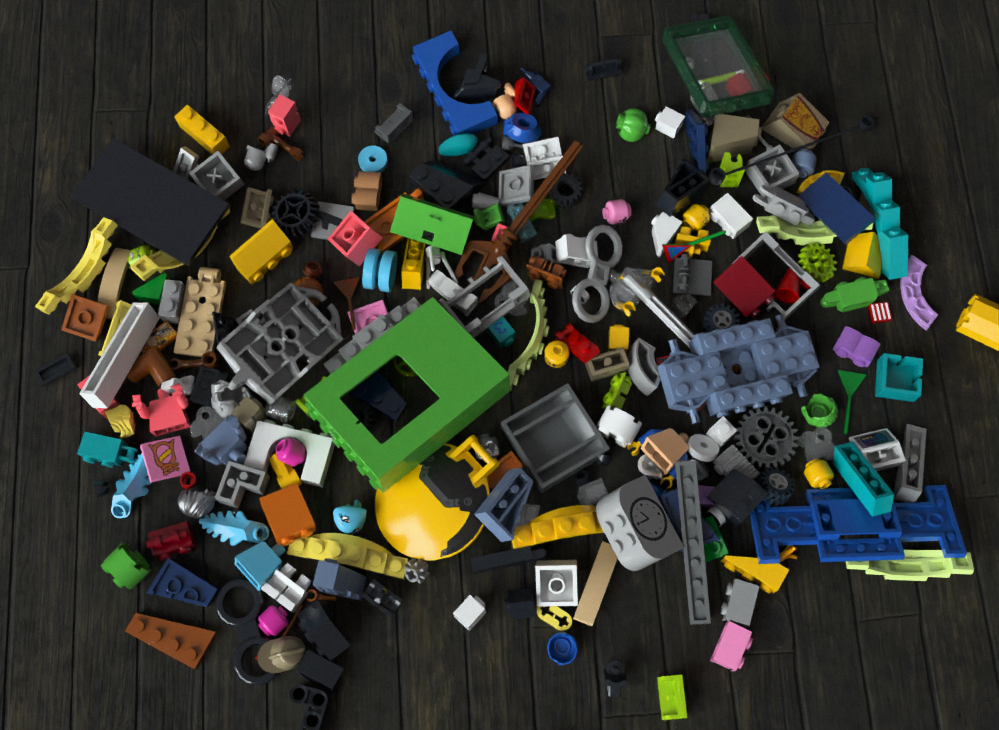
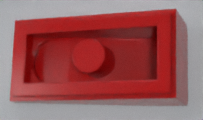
(524, 95)

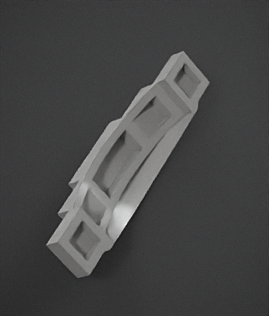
(370, 334)

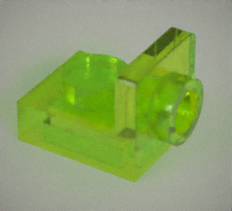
(545, 210)

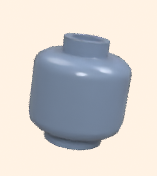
(804, 162)

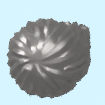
(196, 503)

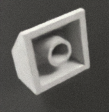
(556, 583)

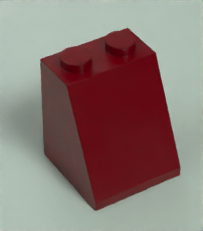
(745, 288)

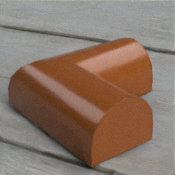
(151, 363)

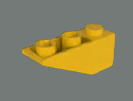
(413, 265)
(766, 575)

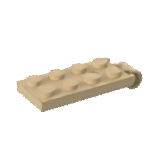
(196, 323)

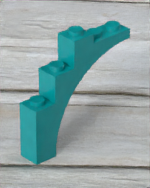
(892, 239)

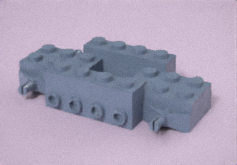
(766, 362)

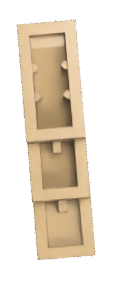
(596, 585)

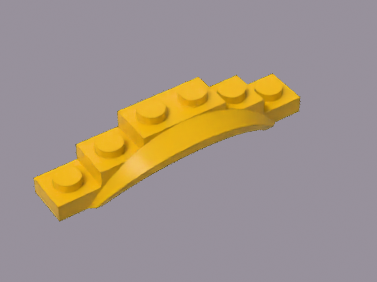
(557, 525)

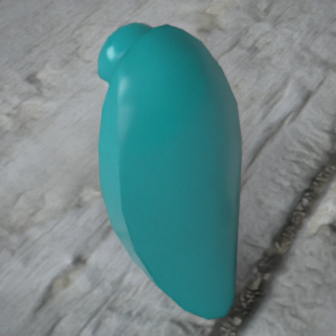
(458, 145)

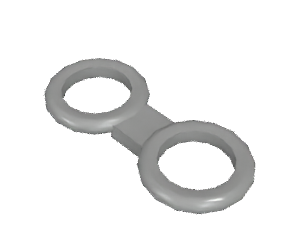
(597, 274)

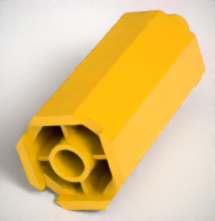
(980, 321)

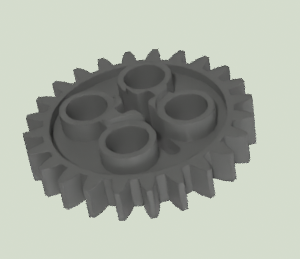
(781, 447)

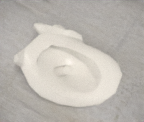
(649, 468)

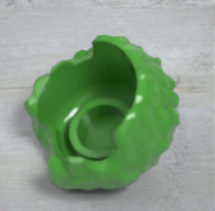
(820, 411)

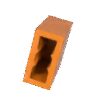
(288, 515)

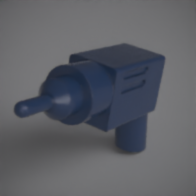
(541, 85)

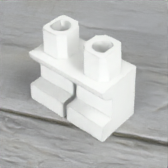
(285, 590)

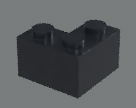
(322, 630)

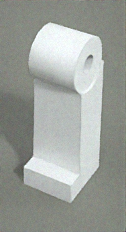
(444, 287)

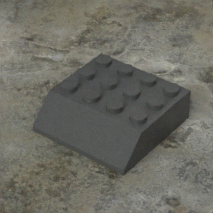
(554, 437)

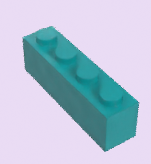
(863, 479)

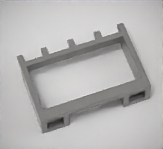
(774, 246)
(516, 298)

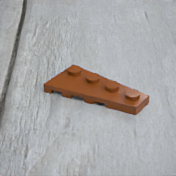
(175, 639)

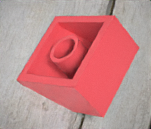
(354, 238)

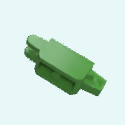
(854, 294)

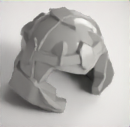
(225, 400)

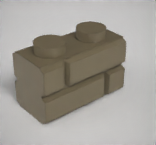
(607, 364)
(249, 413)

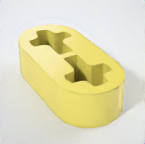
(552, 621)

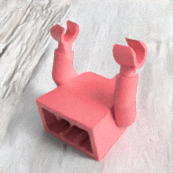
(165, 413)

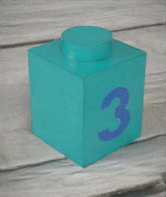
(502, 333)

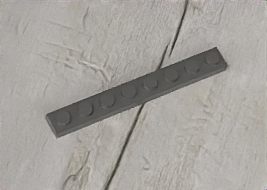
(693, 542)

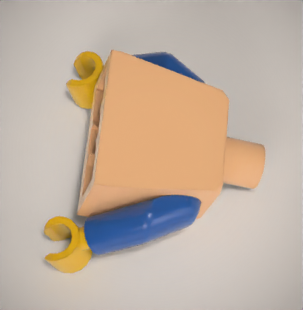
(663, 449)

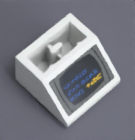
(880, 449)

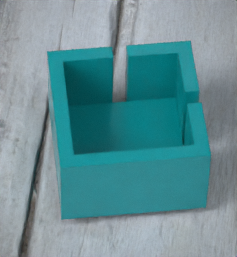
(896, 380)

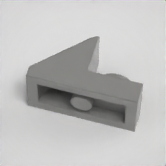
(185, 163)

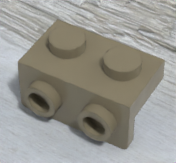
(256, 207)

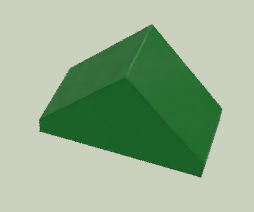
(152, 290)

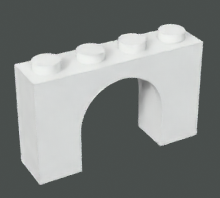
(267, 437)

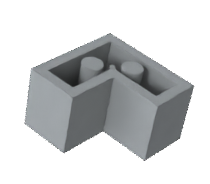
(238, 479)

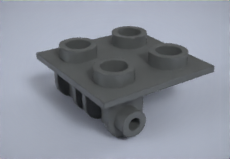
(692, 276)

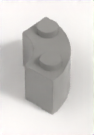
(643, 367)

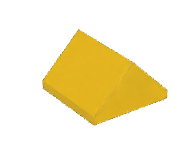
(863, 255)

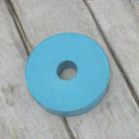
(369, 153)

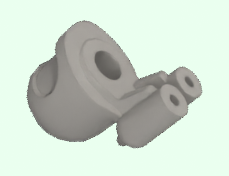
(256, 158)

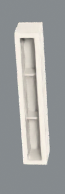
(119, 355)

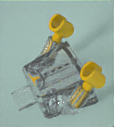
(622, 295)

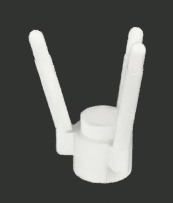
(432, 258)

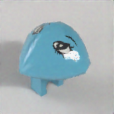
(350, 518)

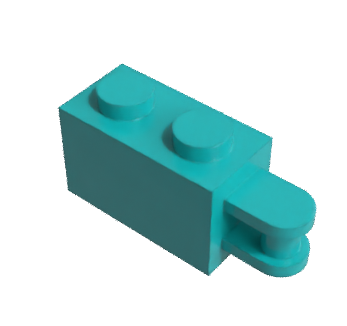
(105, 450)

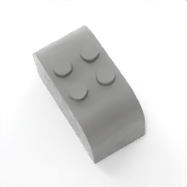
(637, 525)

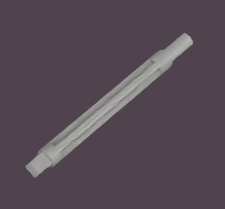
(659, 308)

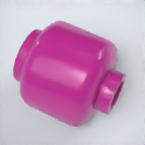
(290, 452)
(273, 620)

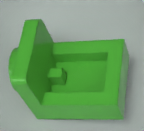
(488, 217)

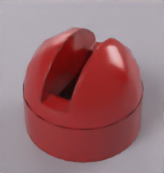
(183, 480)

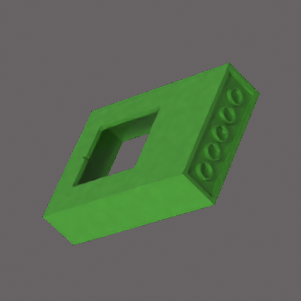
(445, 359)

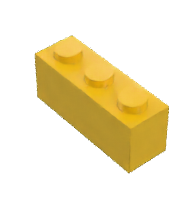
(201, 130)

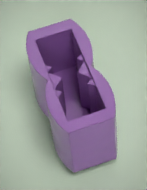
(856, 347)

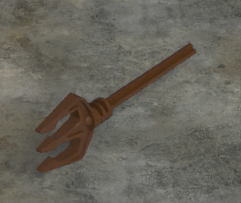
(499, 248)

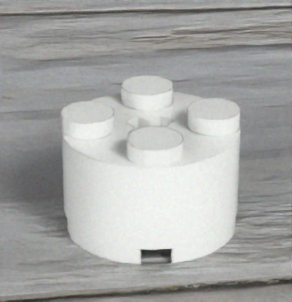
(618, 426)

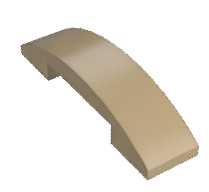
(113, 279)

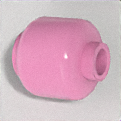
(616, 211)

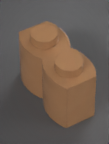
(367, 191)

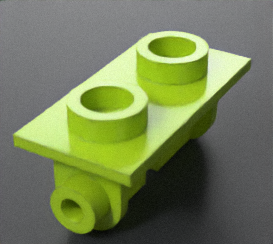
(619, 384)

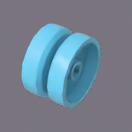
(379, 270)

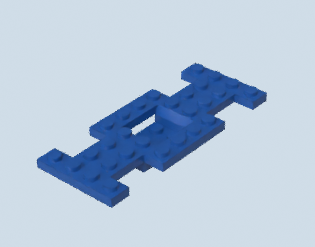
(842, 513)

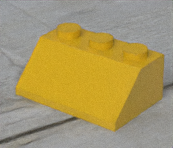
(262, 252)

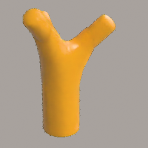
(787, 553)

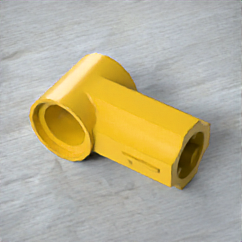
(286, 474)

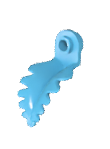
(130, 488)
(235, 528)

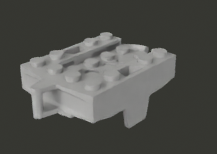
(283, 313)

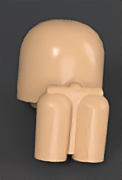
(505, 103)

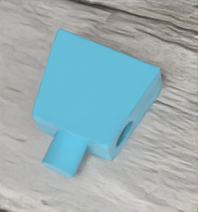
(260, 563)

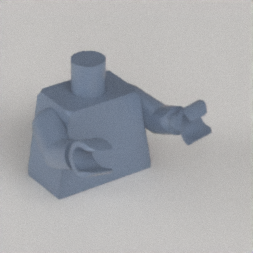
(224, 443)

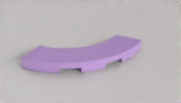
(912, 295)

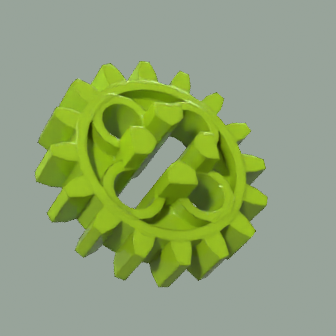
(817, 254)

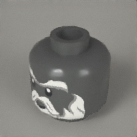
(490, 444)

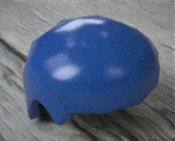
(562, 648)

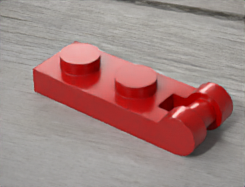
(577, 343)

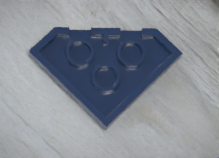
(698, 148)

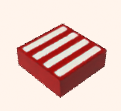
(879, 312)

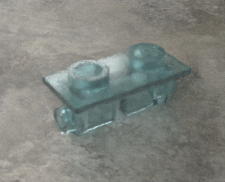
(528, 230)

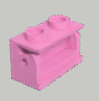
(731, 646)

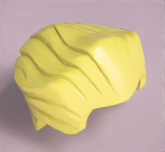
(122, 420)

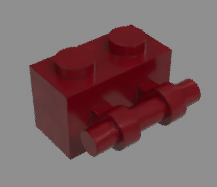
(172, 540)

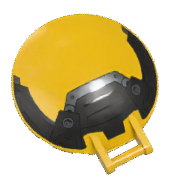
(435, 504)

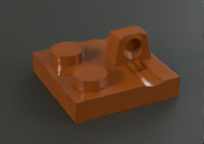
(85, 318)

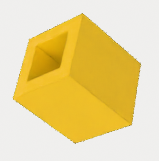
(618, 338)

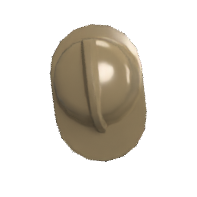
(281, 654)

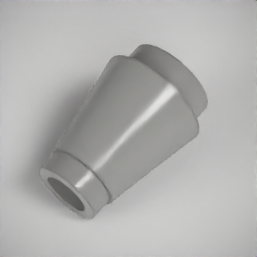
(483, 201)

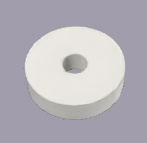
(703, 447)

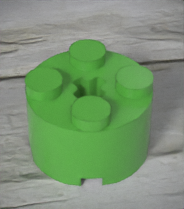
(126, 566)

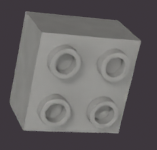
(772, 173)
(217, 176)

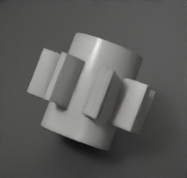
(416, 570)

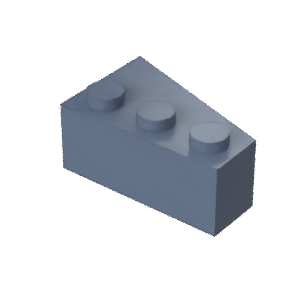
(504, 504)
(338, 580)

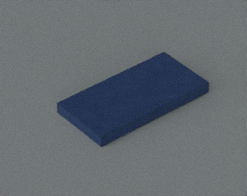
(836, 208)

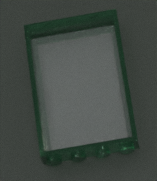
(717, 66)

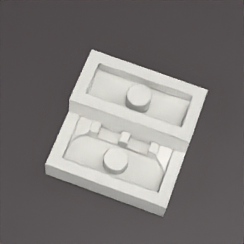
(543, 156)

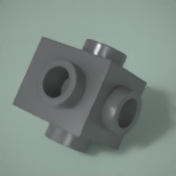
(546, 252)

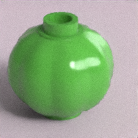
(632, 125)

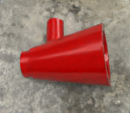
(789, 287)

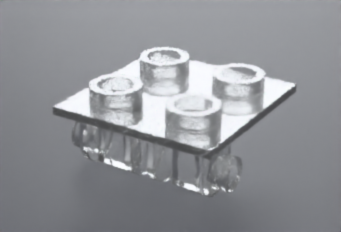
(281, 87)

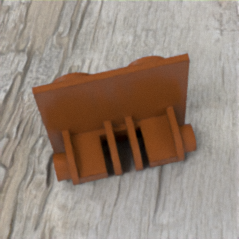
(552, 279)

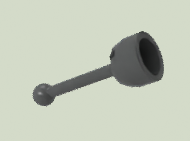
(509, 143)

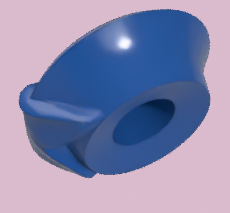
(522, 128)

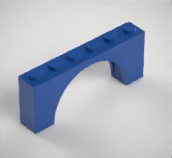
(462, 117)

